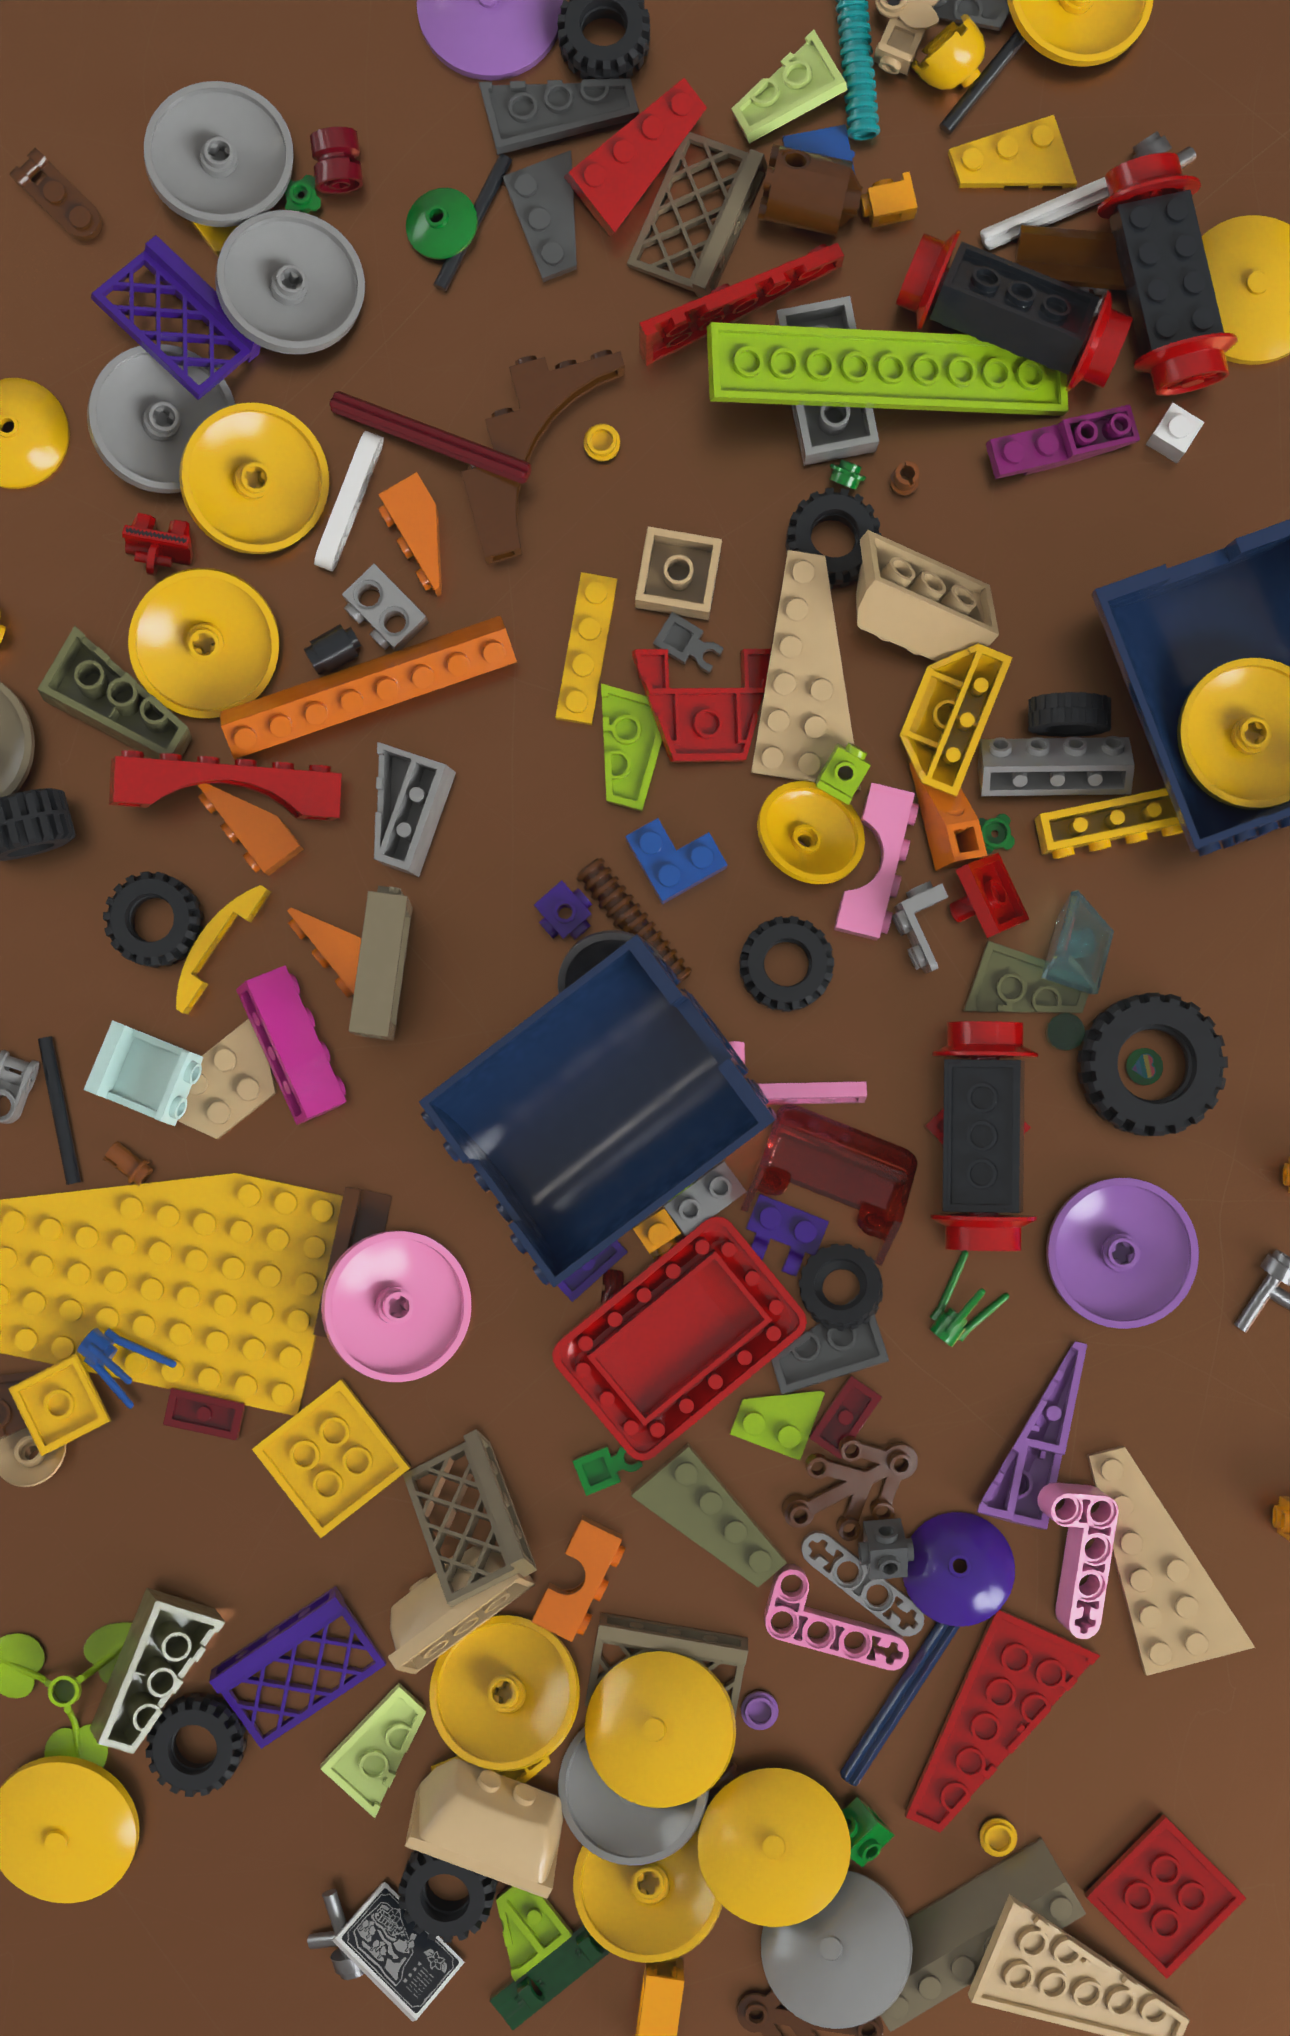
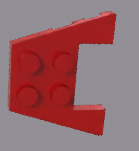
(704, 721)

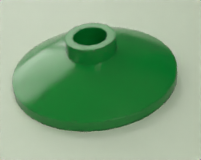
(450, 234)

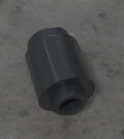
(333, 649)

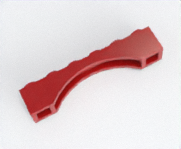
(302, 793)

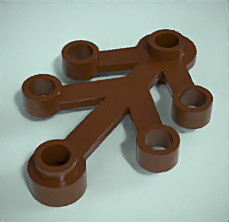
(855, 1484)
(774, 2015)

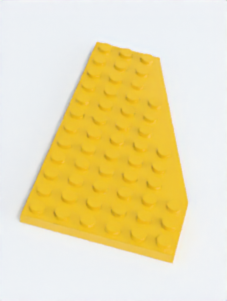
(190, 1267)

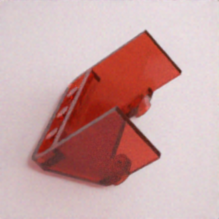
(838, 1165)

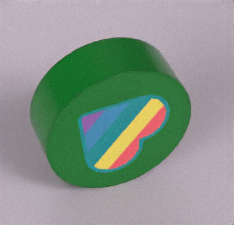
(1144, 1066)

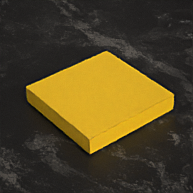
(59, 1404)

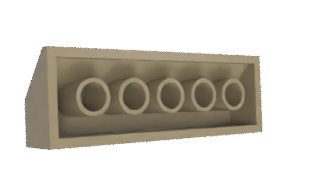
(957, 1928)

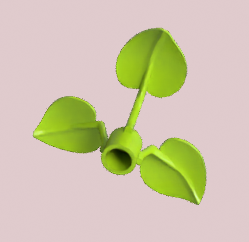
(19, 1666)

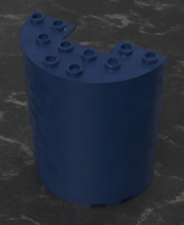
(1179, 627)
(598, 1109)

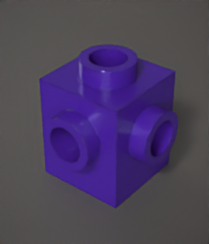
(558, 899)

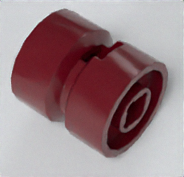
(336, 153)

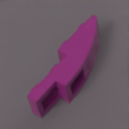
(1062, 443)

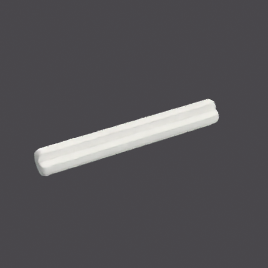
(1045, 213)

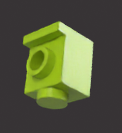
(832, 783)

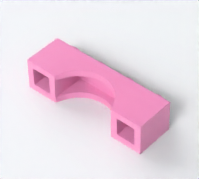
(886, 816)

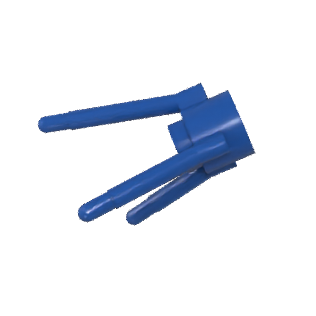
(99, 1351)

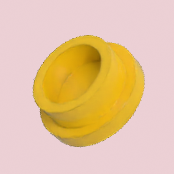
(601, 442)
(998, 1837)

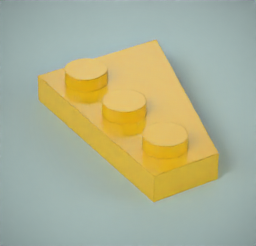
(1015, 157)

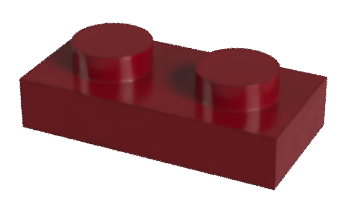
(204, 1414)
(845, 1415)

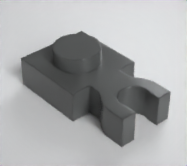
(684, 641)

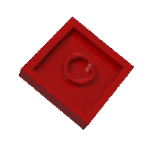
(989, 896)

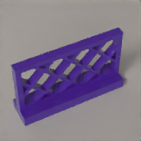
(196, 295)
(272, 1648)

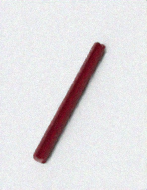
(430, 437)

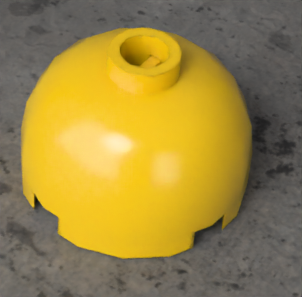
(952, 56)

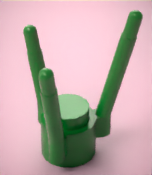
(951, 1325)

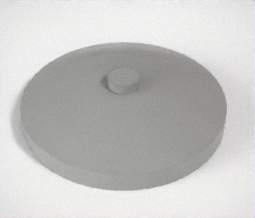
(218, 153)
(290, 282)
(145, 417)
(615, 1826)
(844, 1960)

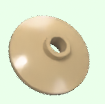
(15, 1461)

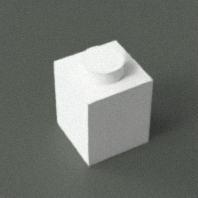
(1175, 433)

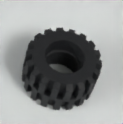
(609, 60)
(836, 507)
(34, 823)
(123, 910)
(819, 959)
(178, 1770)
(439, 1915)

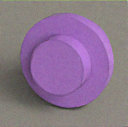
(759, 1710)

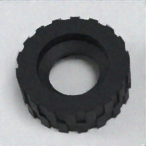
(1069, 714)
(821, 1266)

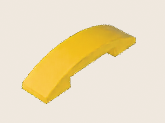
(190, 985)

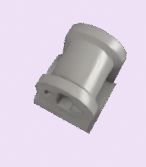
(16, 1086)

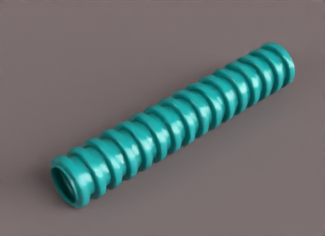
(858, 71)

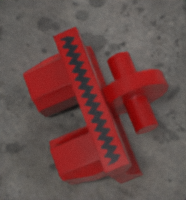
(155, 546)

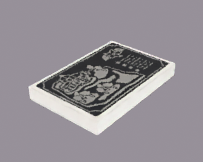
(394, 1955)

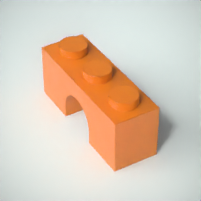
(566, 1609)

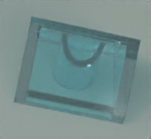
(1078, 946)

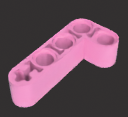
(1082, 1606)
(837, 1626)

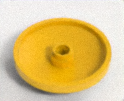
(1080, 30)
(1252, 285)
(254, 478)
(203, 642)
(1238, 733)
(505, 1694)
(660, 1729)
(66, 1829)
(774, 1847)
(646, 1909)

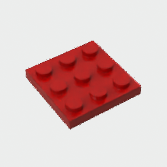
(1165, 1896)

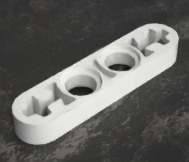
(348, 501)

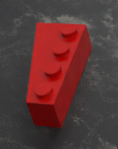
(629, 161)

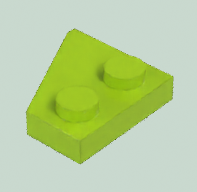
(778, 1421)
(529, 1928)

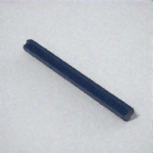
(897, 1703)

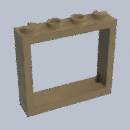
(381, 964)

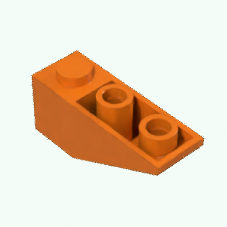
(417, 520)
(949, 826)
(262, 833)
(332, 948)

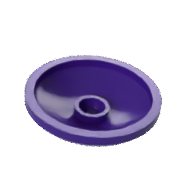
(953, 1596)

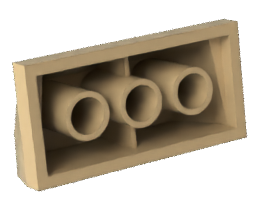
(921, 601)
(428, 1626)
(488, 1825)

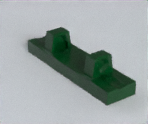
(552, 1975)

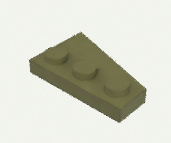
(1013, 983)

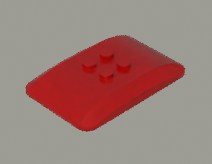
(679, 1338)

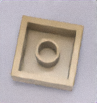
(678, 573)

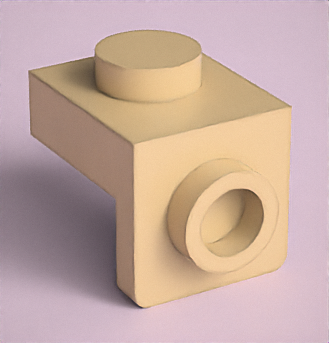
(897, 47)

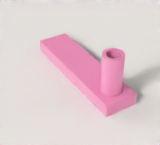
(808, 1092)

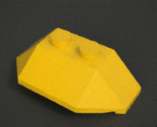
(952, 714)

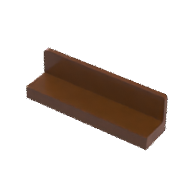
(1071, 256)
(359, 1217)

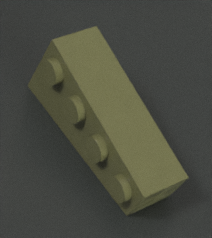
(106, 697)
(705, 1511)
(150, 1668)

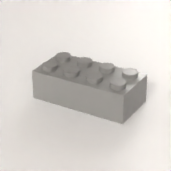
(829, 431)

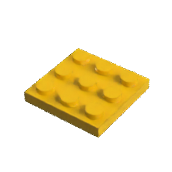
(331, 1458)

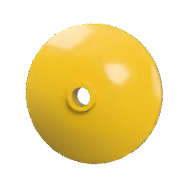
(38, 436)
(820, 821)

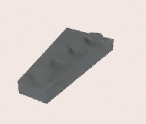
(541, 113)

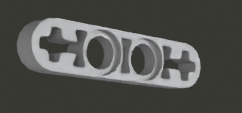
(859, 1586)

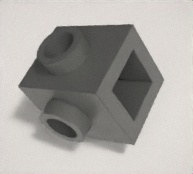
(885, 1549)

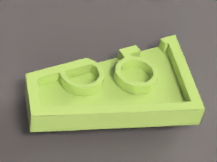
(794, 89)
(373, 1751)

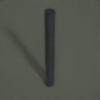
(982, 83)
(481, 205)
(59, 1110)

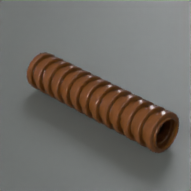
(626, 913)

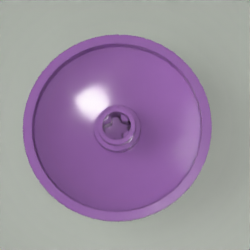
(489, 36)
(1122, 1253)

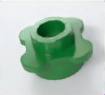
(309, 202)
(847, 474)
(1001, 825)

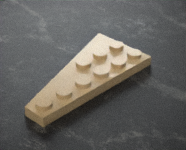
(805, 684)
(1167, 1592)
(1057, 1979)

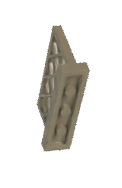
(729, 219)
(499, 1509)
(657, 1636)

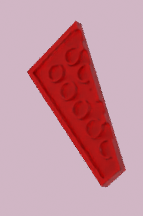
(728, 303)
(1001, 1701)

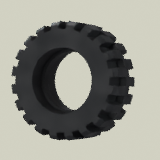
(1202, 1064)

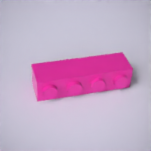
(291, 1044)

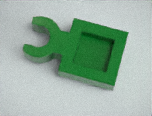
(600, 1468)

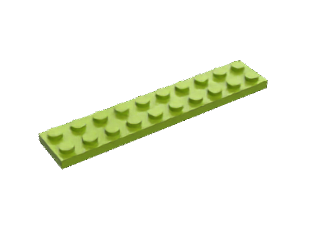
(876, 370)

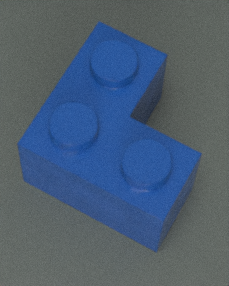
(670, 869)

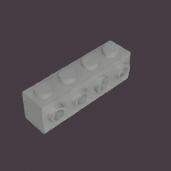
(1055, 766)

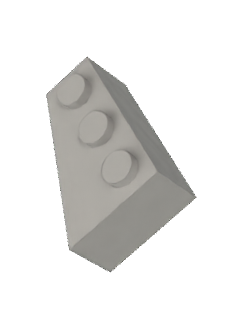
(408, 807)

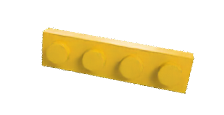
(586, 648)

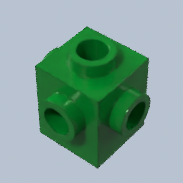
(866, 1831)

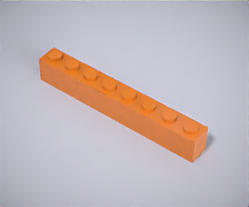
(367, 687)

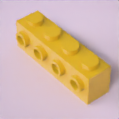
(1106, 821)

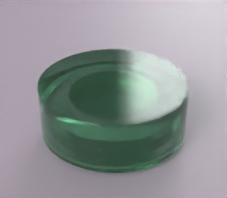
(1065, 1031)

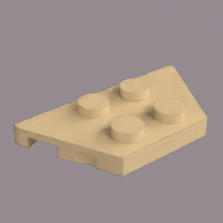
(231, 1083)

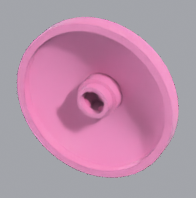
(396, 1306)

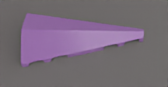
(1038, 1450)

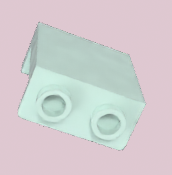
(144, 1073)

